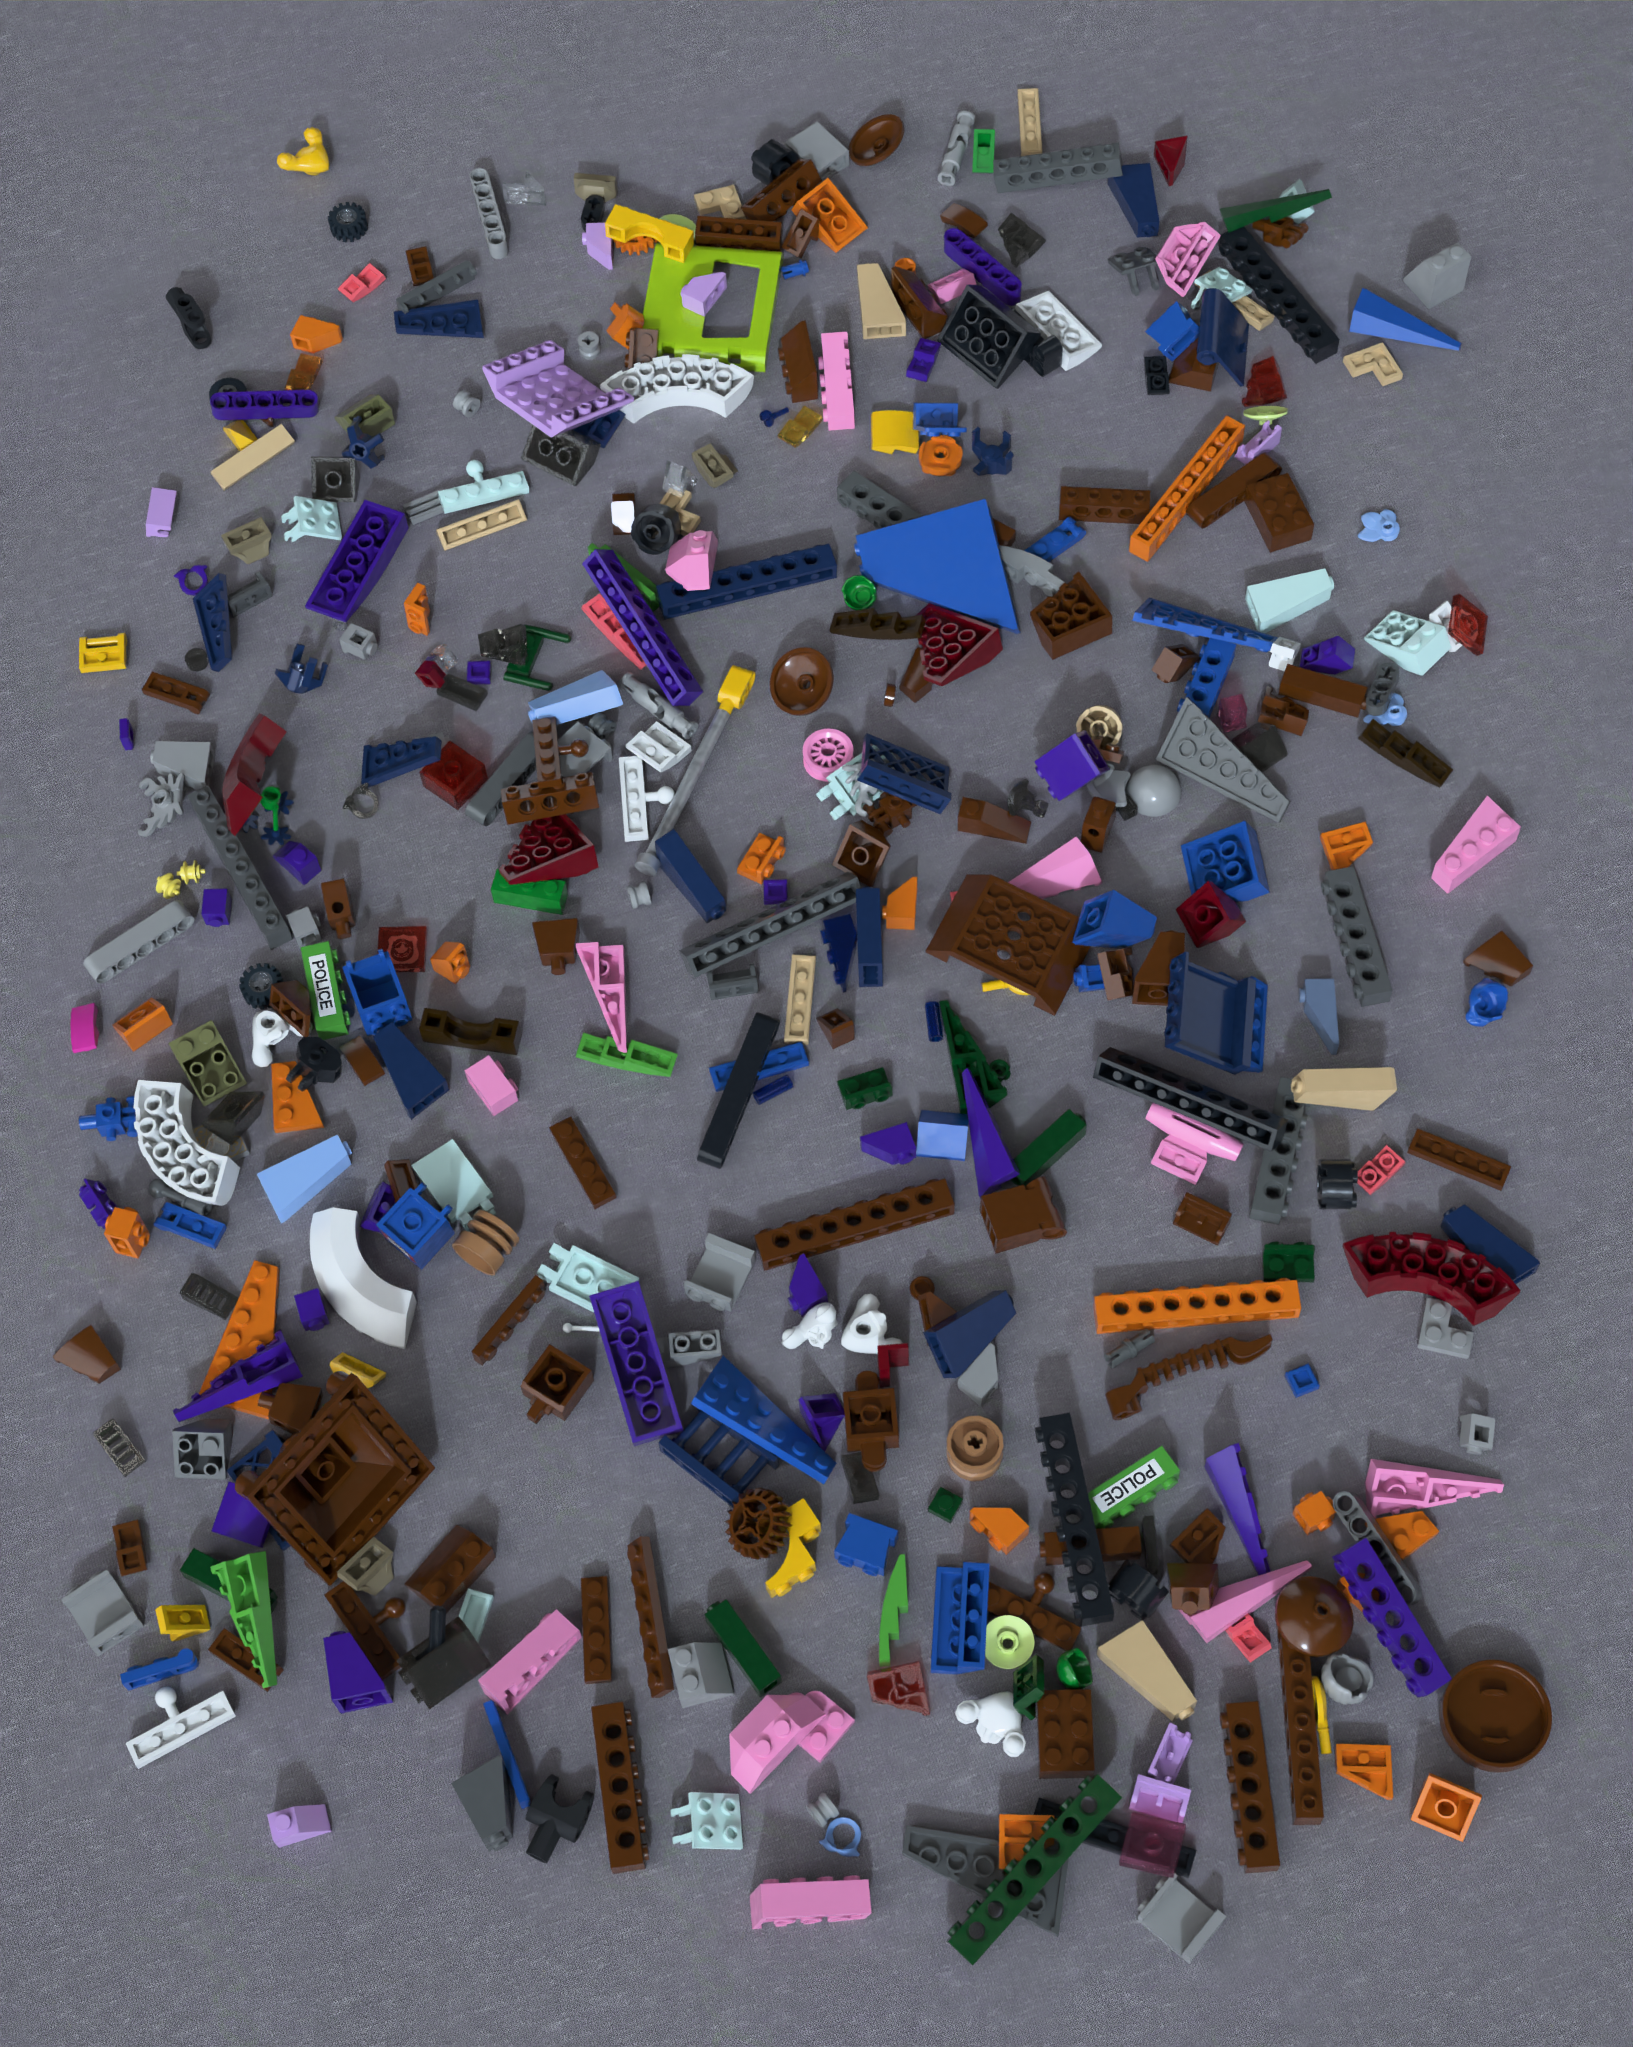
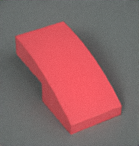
(361, 285)
(1248, 1638)

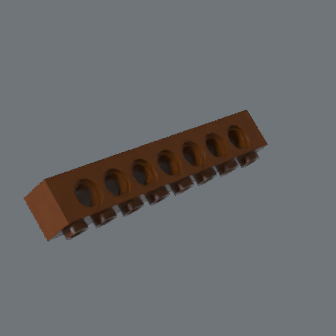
(846, 1234)
(1300, 1735)

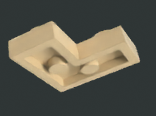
(721, 199)
(1374, 359)
(688, 520)

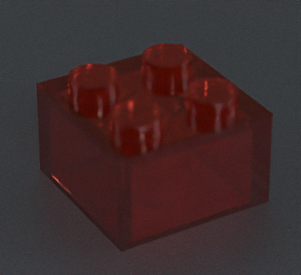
(454, 776)

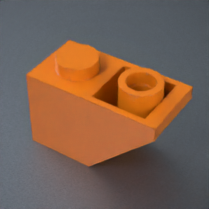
(314, 334)
(451, 961)
(1000, 1525)

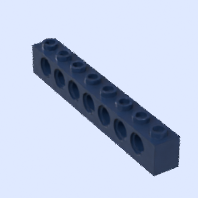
(806, 568)

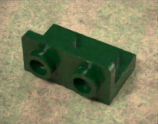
(865, 1089)
(1288, 1261)
(1028, 1686)

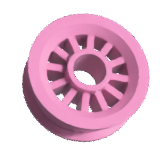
(822, 743)

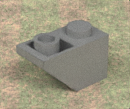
(981, 1377)

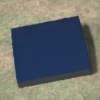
(603, 428)

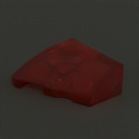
(1265, 384)
(900, 1687)

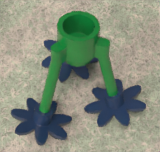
(272, 801)

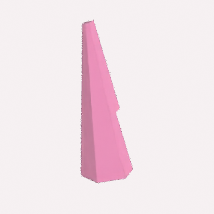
(1060, 871)
(607, 977)
(1405, 1486)
(1241, 1598)

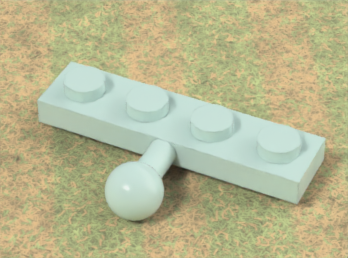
(482, 490)

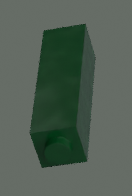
(1049, 1147)
(198, 1570)
(742, 1647)

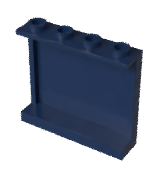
(1209, 1016)

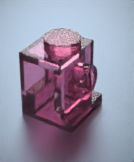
(1232, 713)

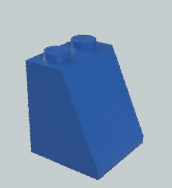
(1113, 922)

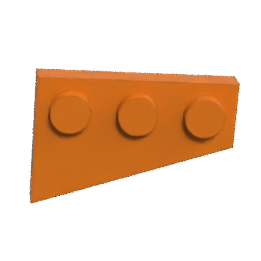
(291, 1107)

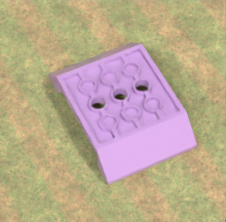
(548, 391)

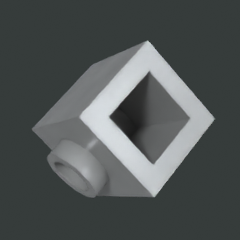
(304, 926)

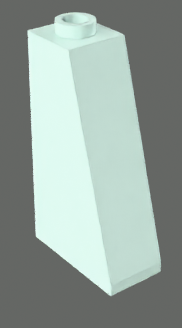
(1286, 598)

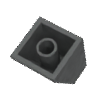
(487, 1802)

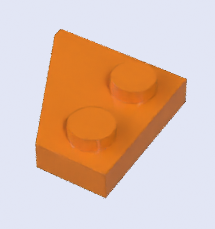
(1366, 1766)

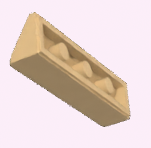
(481, 525)

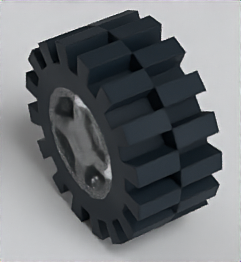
(347, 222)
(253, 984)

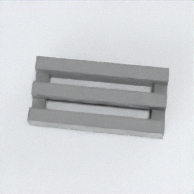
(423, 504)

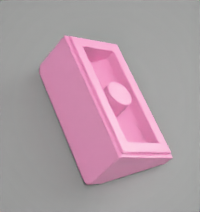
(951, 285)

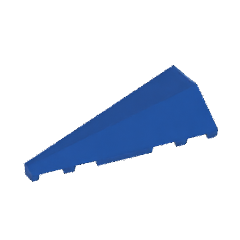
(1382, 319)

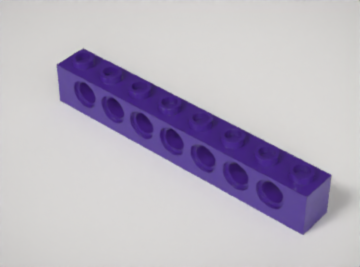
(642, 627)

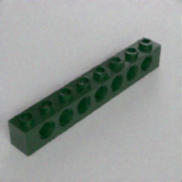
(1105, 1800)

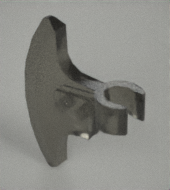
(1022, 798)

